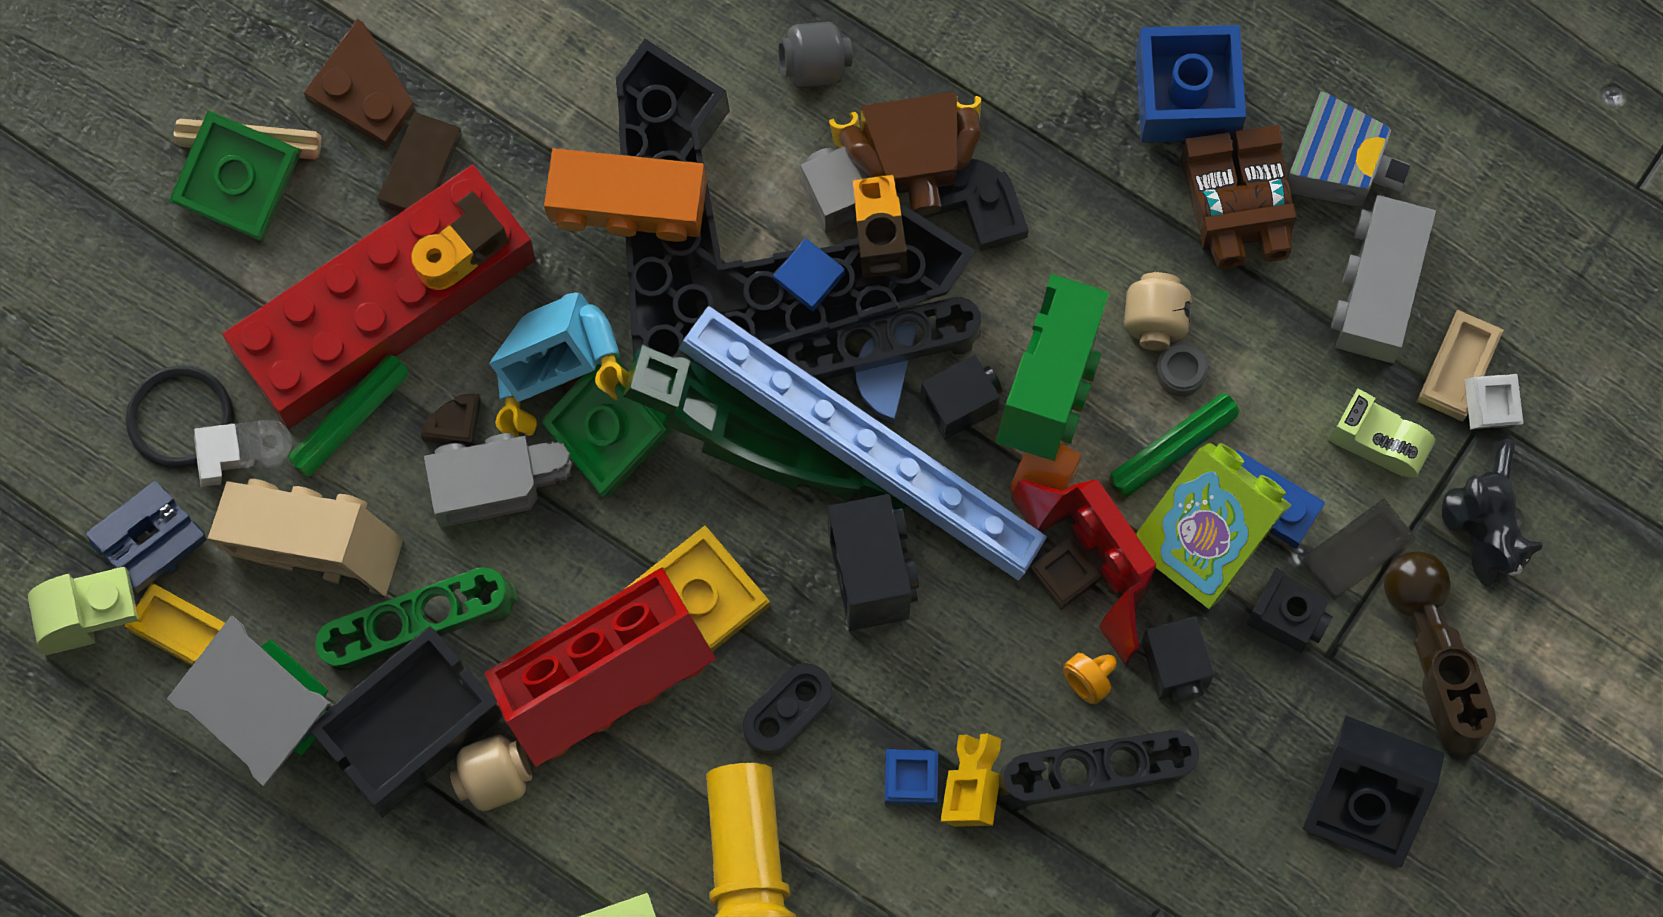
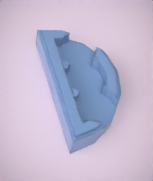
(883, 385)

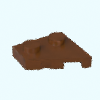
(362, 88)

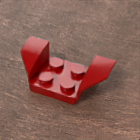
(1105, 530)

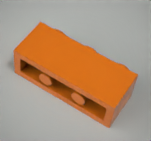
(625, 194)

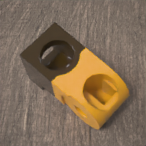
(879, 227)
(460, 247)

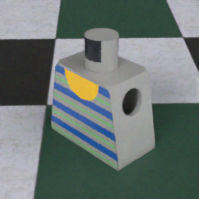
(1343, 155)

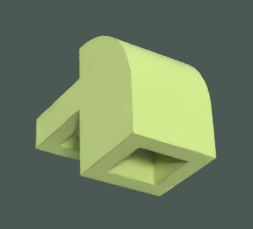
(71, 609)

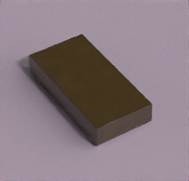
(419, 162)

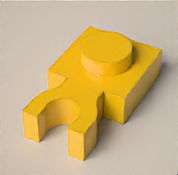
(973, 788)

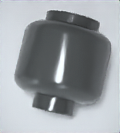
(814, 54)

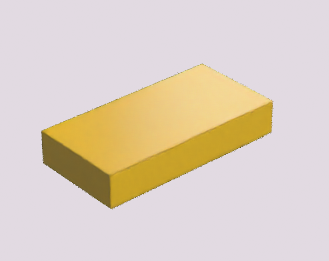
(174, 624)

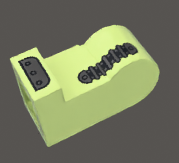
(1382, 436)

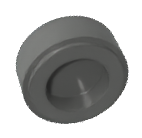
(1182, 369)

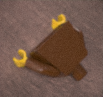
(915, 141)

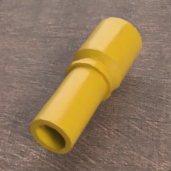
(745, 842)

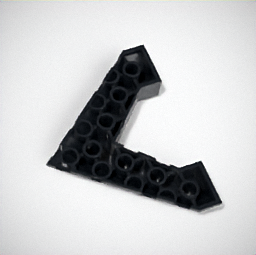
(671, 116)

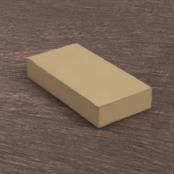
(1462, 355)

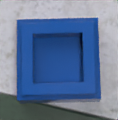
(809, 274)
(911, 777)

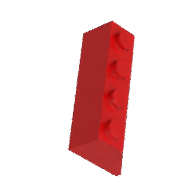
(599, 667)

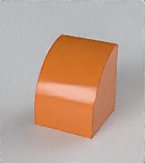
(1050, 473)

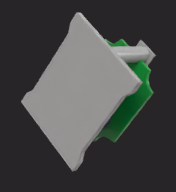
(252, 699)

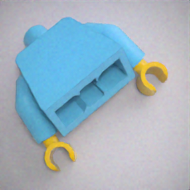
(551, 349)

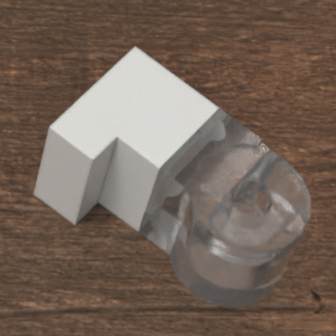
(240, 445)

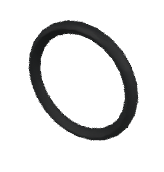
(150, 381)

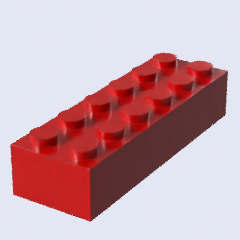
(366, 305)

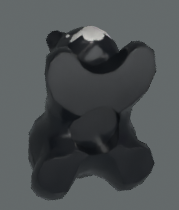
(1489, 514)

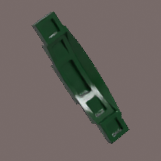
(738, 427)

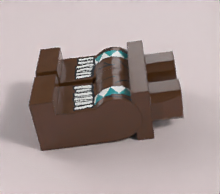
(1240, 194)

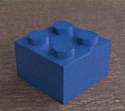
(1189, 82)

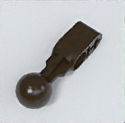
(1419, 587)

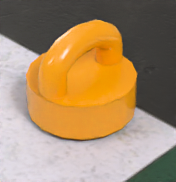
(1089, 676)

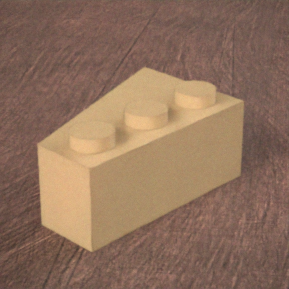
(306, 533)

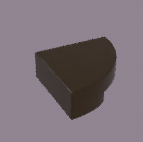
(453, 421)

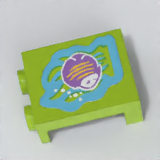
(1211, 522)

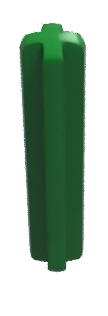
(348, 415)
(1174, 445)

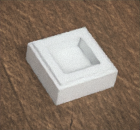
(1493, 401)

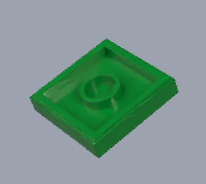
(235, 175)
(605, 434)

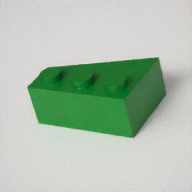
(1053, 370)

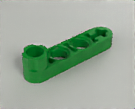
(412, 613)

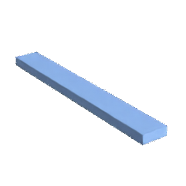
(863, 443)

